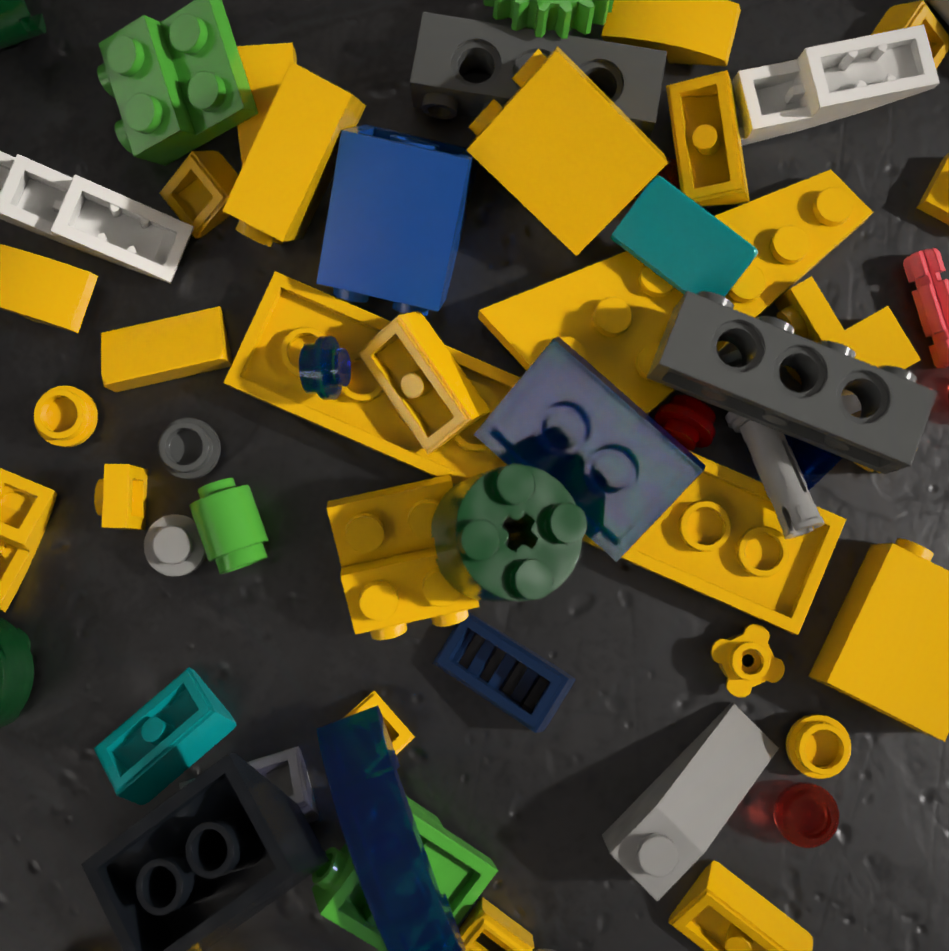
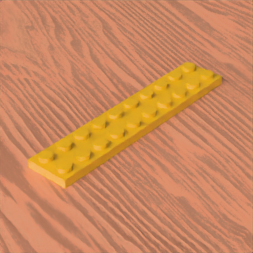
(711, 539)

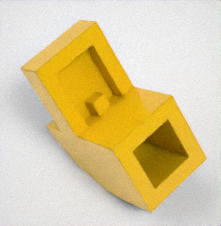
(874, 339)

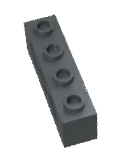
(455, 45)
(890, 399)

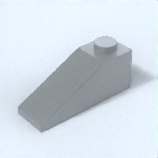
(689, 802)

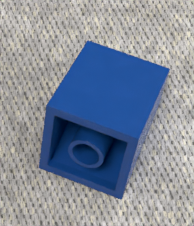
(395, 218)

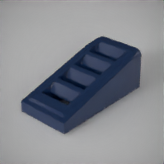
(513, 705)

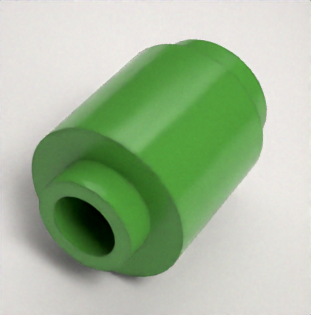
(229, 525)

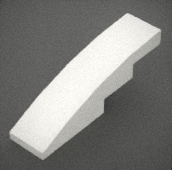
(833, 83)
(91, 218)

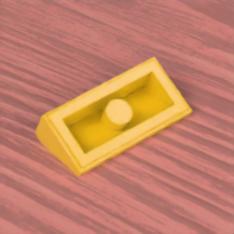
(708, 140)
(164, 350)
(423, 380)
(731, 916)

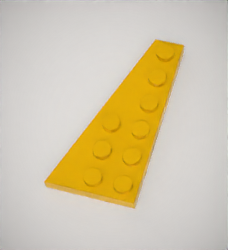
(621, 307)

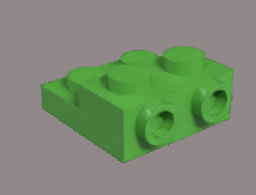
(175, 81)
(457, 867)

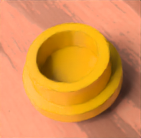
(65, 416)
(818, 746)

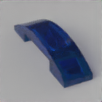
(384, 836)

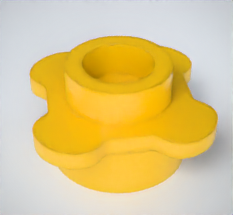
(730, 654)

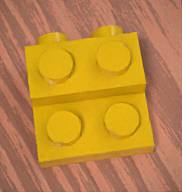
(391, 559)

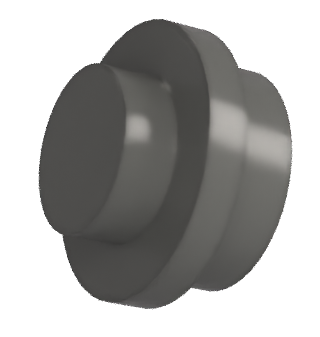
(188, 448)

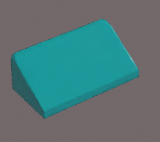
(683, 241)
(164, 738)

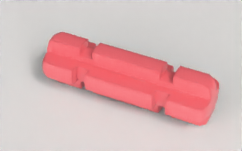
(931, 300)

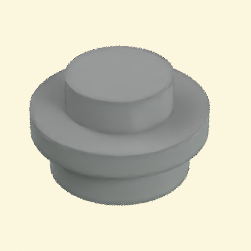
(174, 545)

